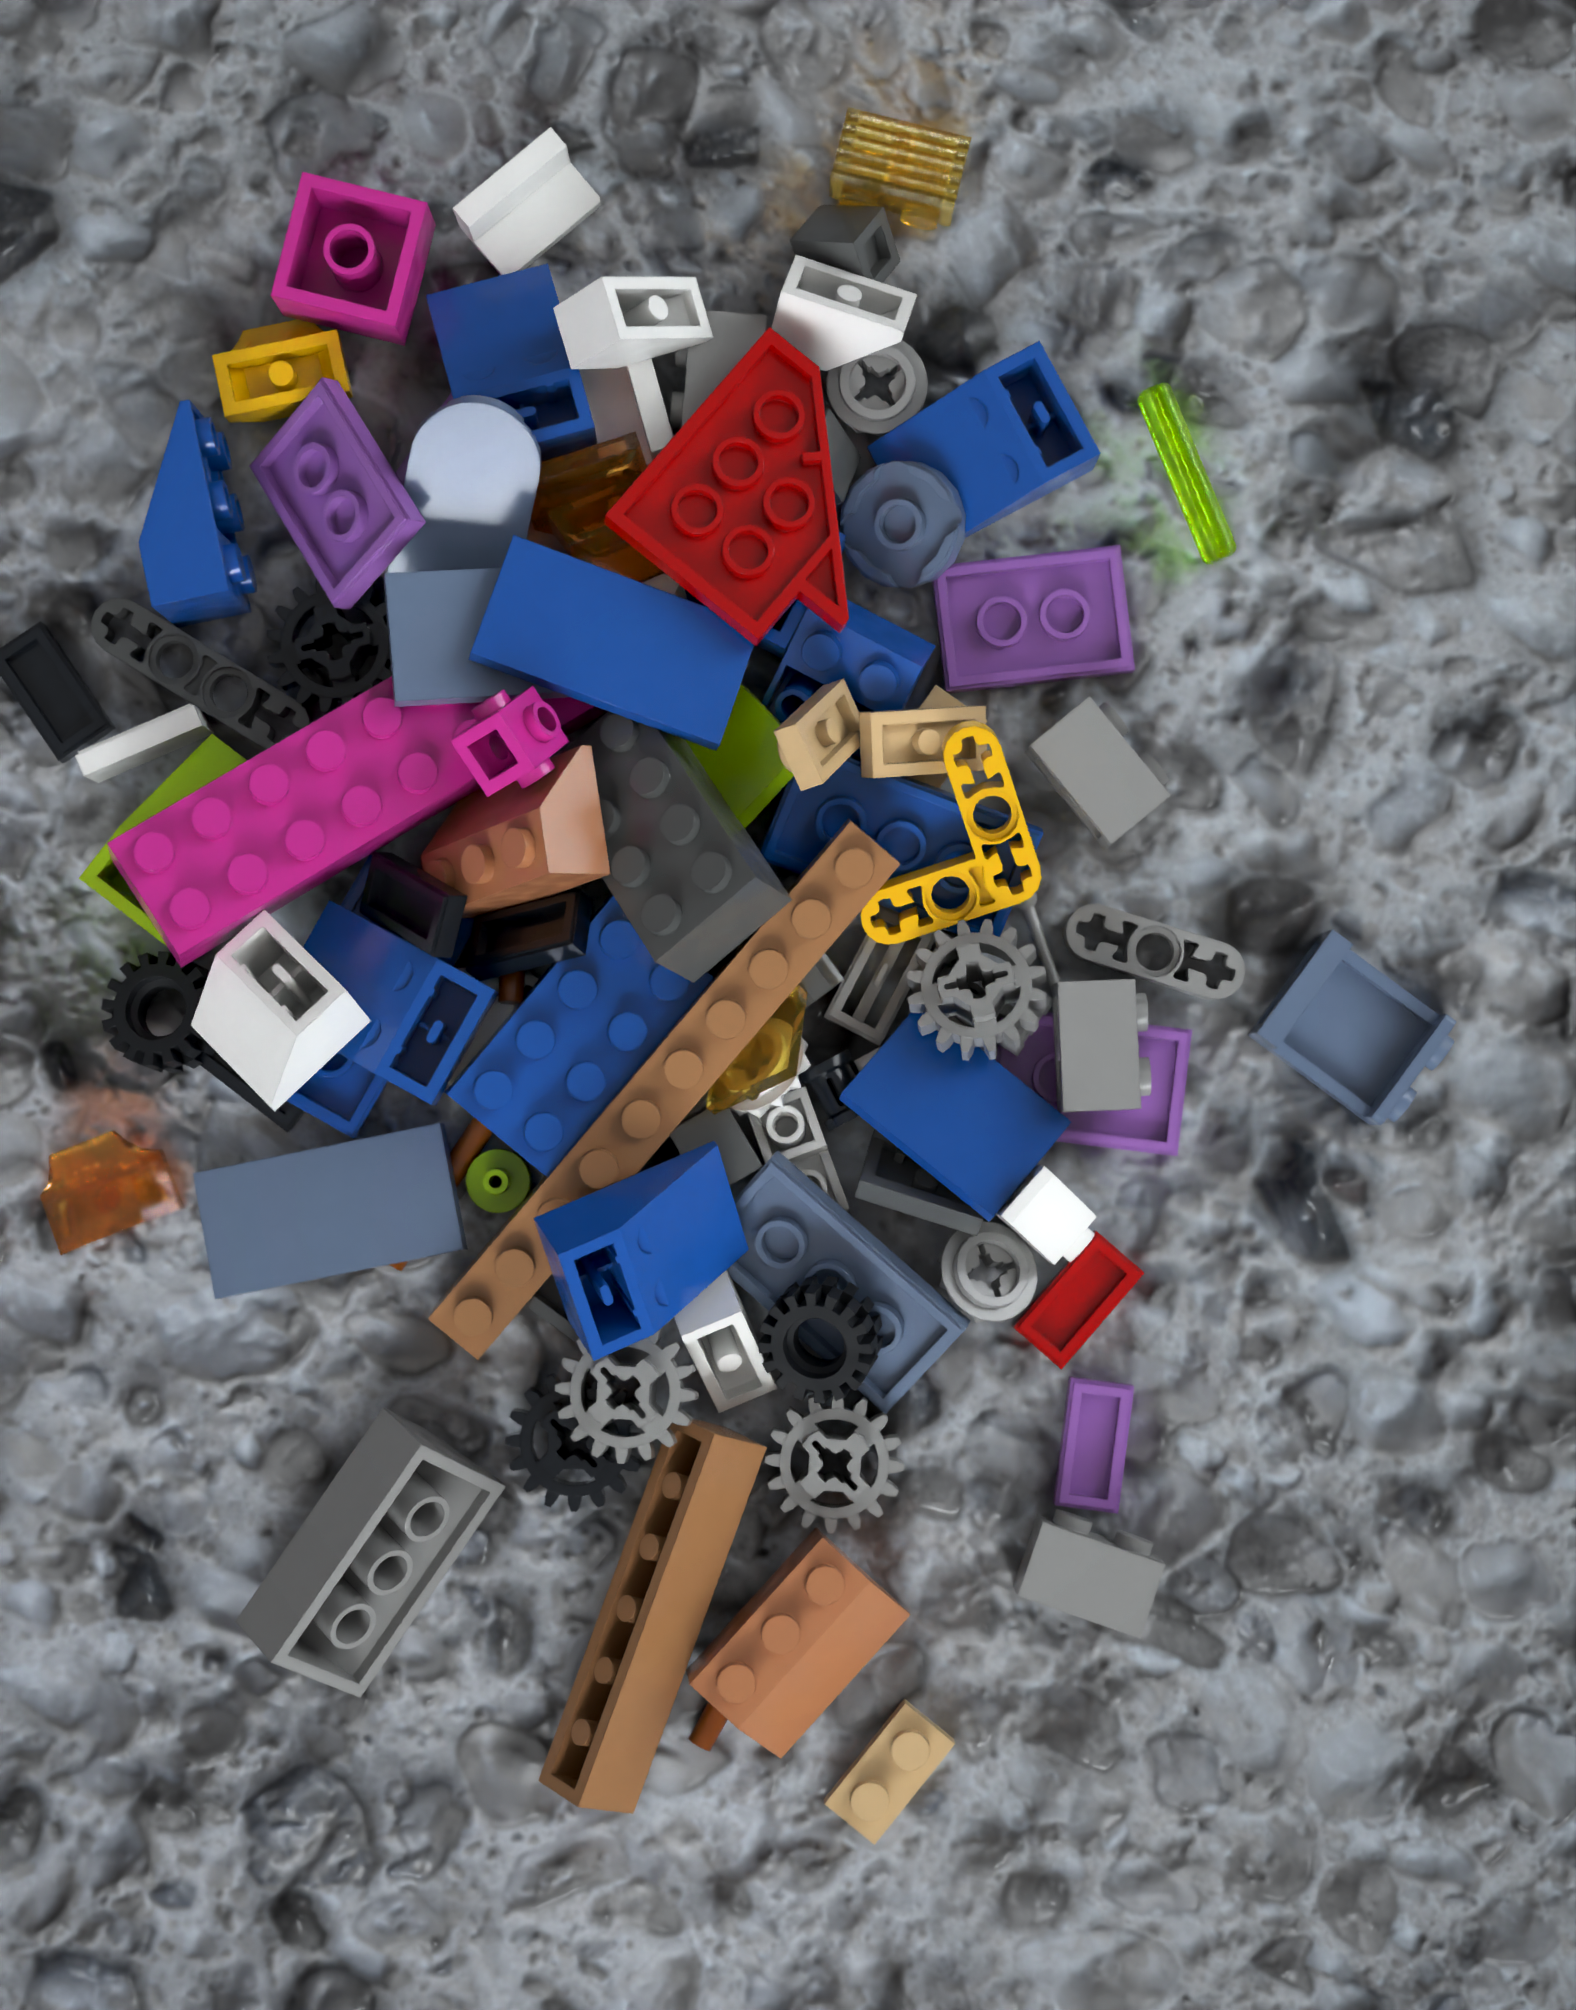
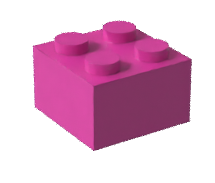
(353, 258)

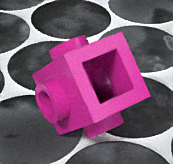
(510, 740)

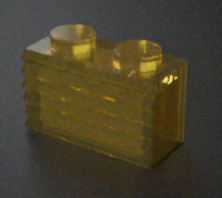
(899, 168)

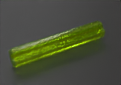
(1186, 473)

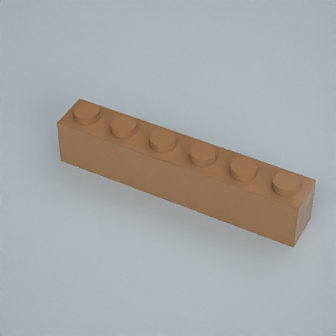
(651, 1617)

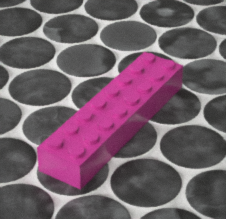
(300, 814)

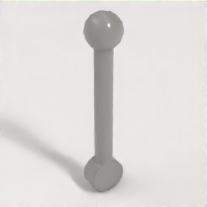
(1039, 939)

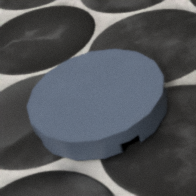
(903, 524)

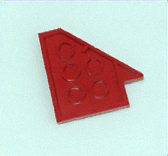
(746, 497)

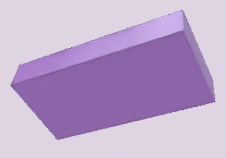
(1093, 1444)

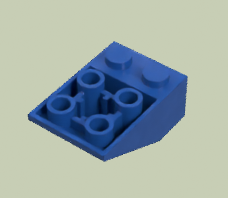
(507, 346)
(998, 438)
(191, 526)
(870, 653)
(416, 1003)
(642, 1248)

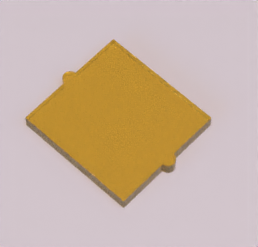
(766, 1059)

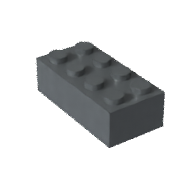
(676, 849)

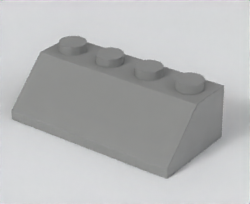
(369, 1555)

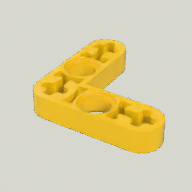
(973, 868)

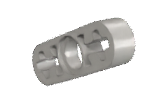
(1193, 982)

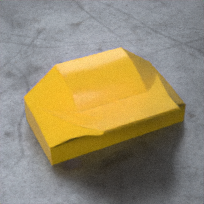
(276, 370)

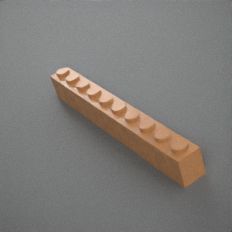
(670, 1079)

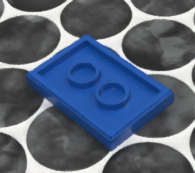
(955, 1116)

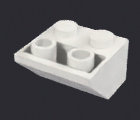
(274, 1010)

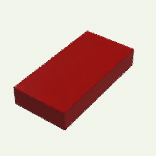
(1078, 1300)

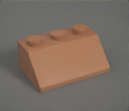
(523, 840)
(796, 1644)

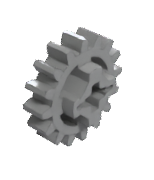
(952, 992)
(605, 1410)
(813, 1482)

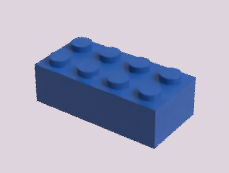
(574, 1042)

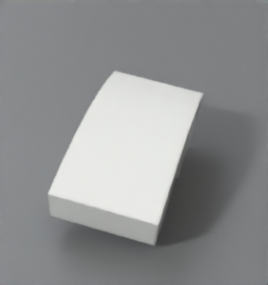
(799, 1138)

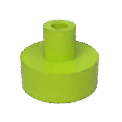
(514, 1175)

